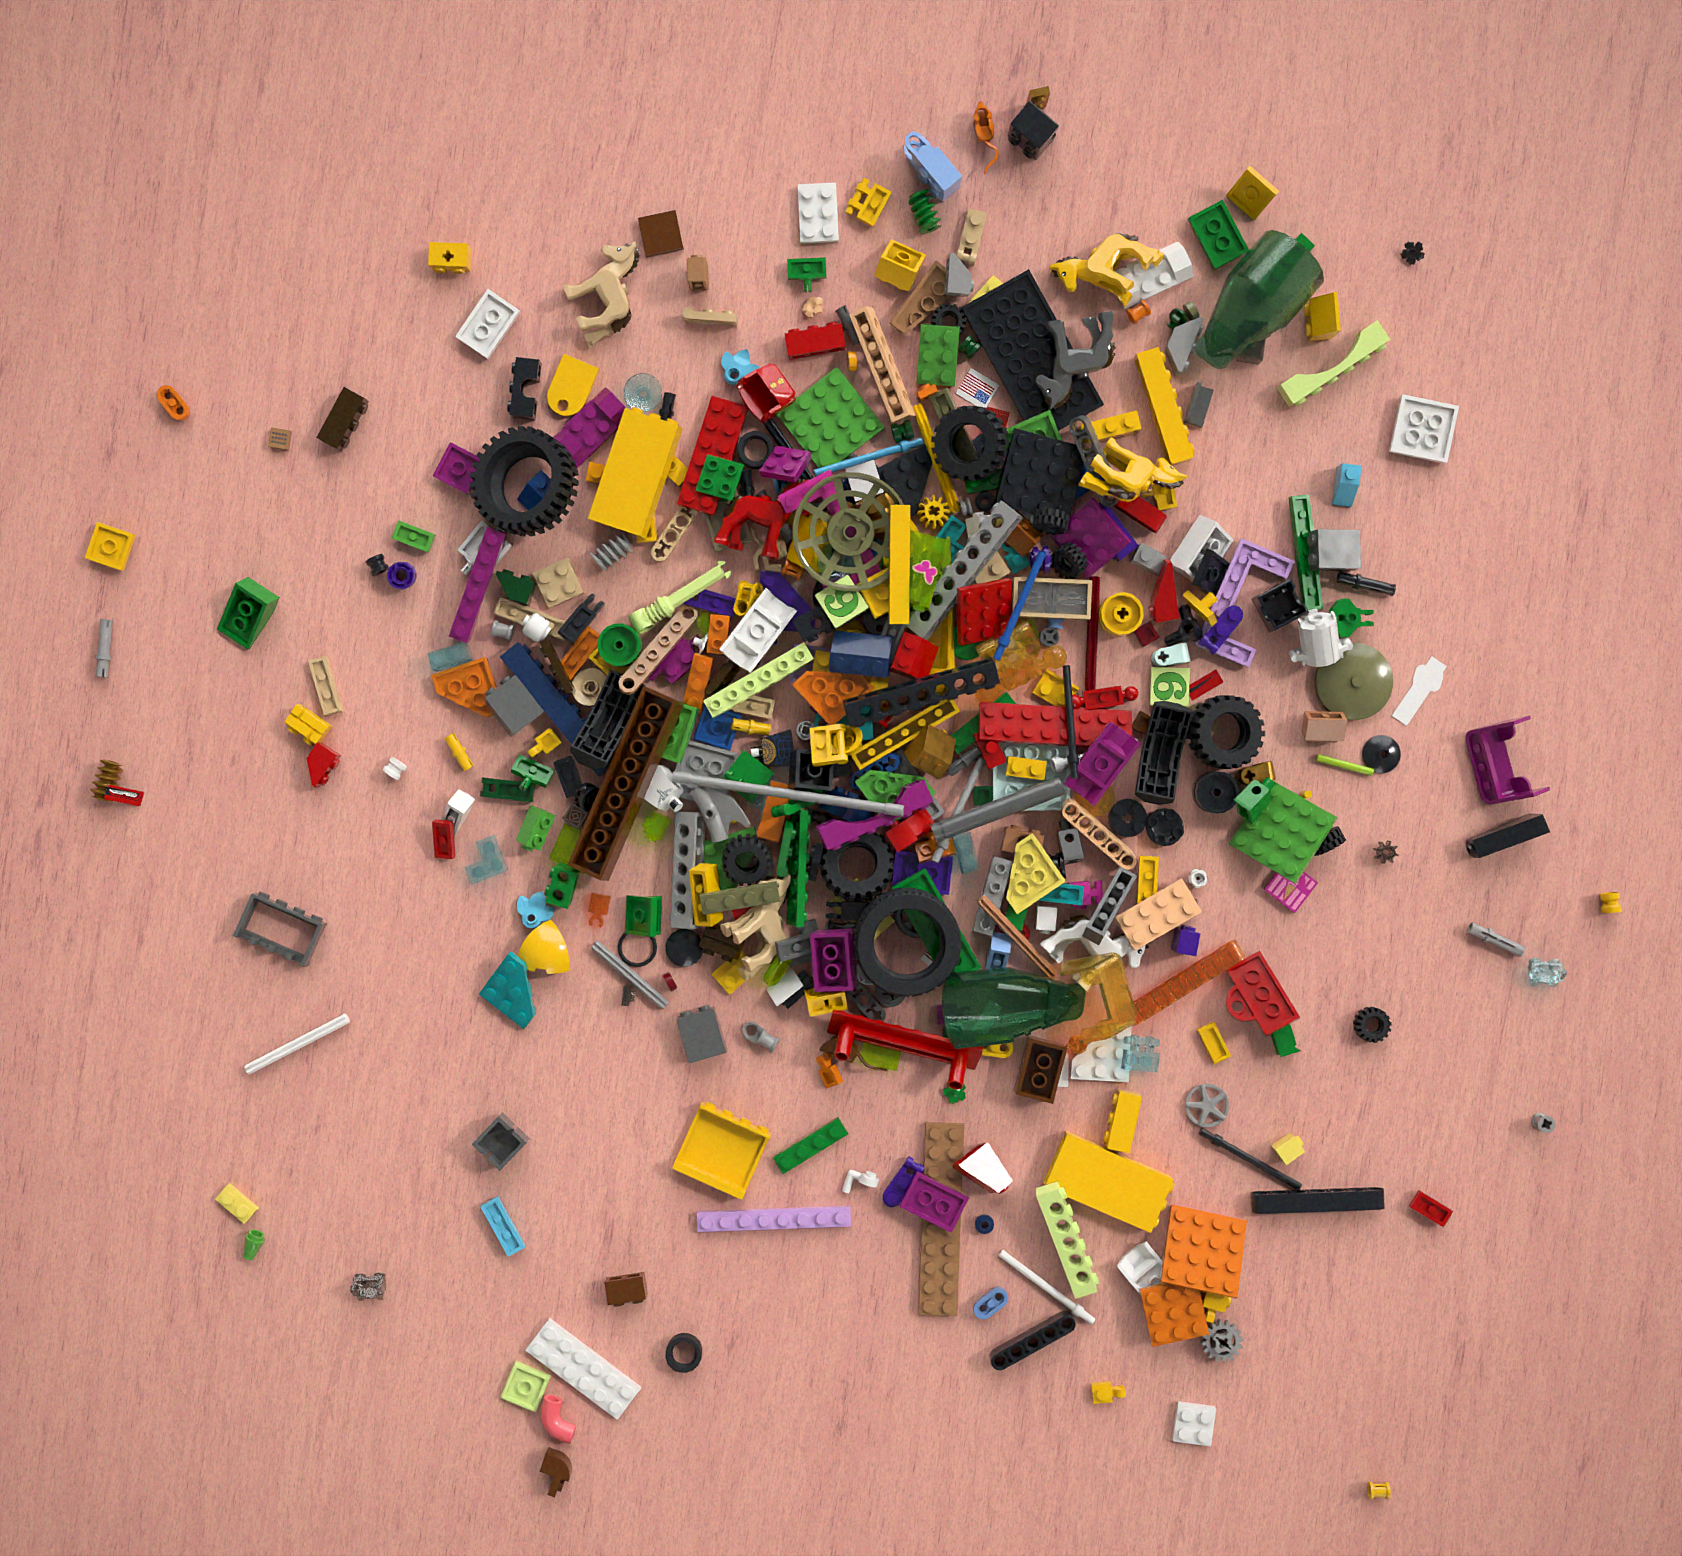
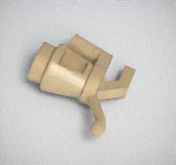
(782, 548)

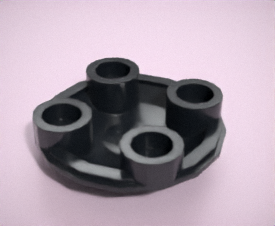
(1164, 827)
(683, 947)

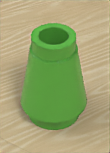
(253, 1243)

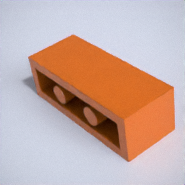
(771, 827)

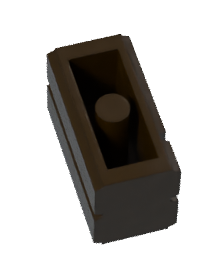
(716, 942)

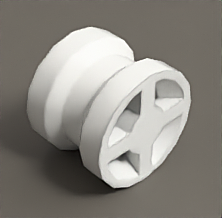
(394, 768)

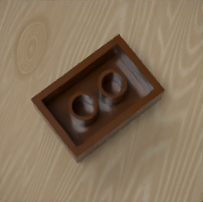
(1040, 1069)

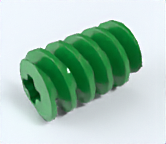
(923, 211)

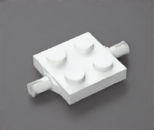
(472, 544)

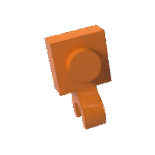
(828, 1072)

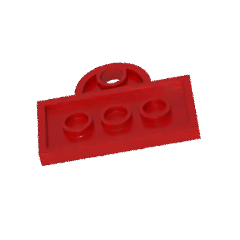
(1260, 995)

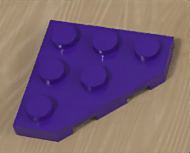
(787, 594)

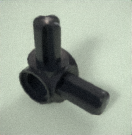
(1186, 625)

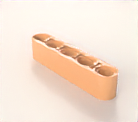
(1102, 842)

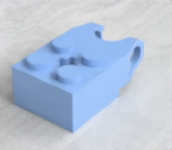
(932, 167)

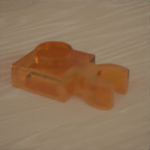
(598, 905)

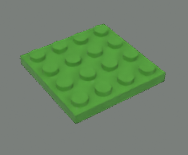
(830, 420)
(1285, 833)

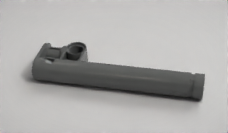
(998, 809)

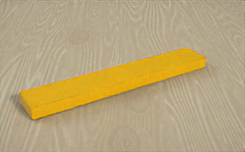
(899, 564)

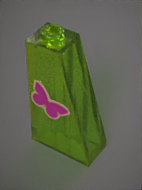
(925, 565)

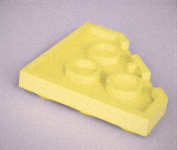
(1031, 874)

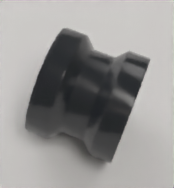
(377, 564)

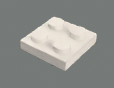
(1194, 1423)

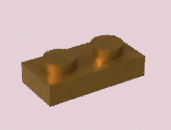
(1039, 97)

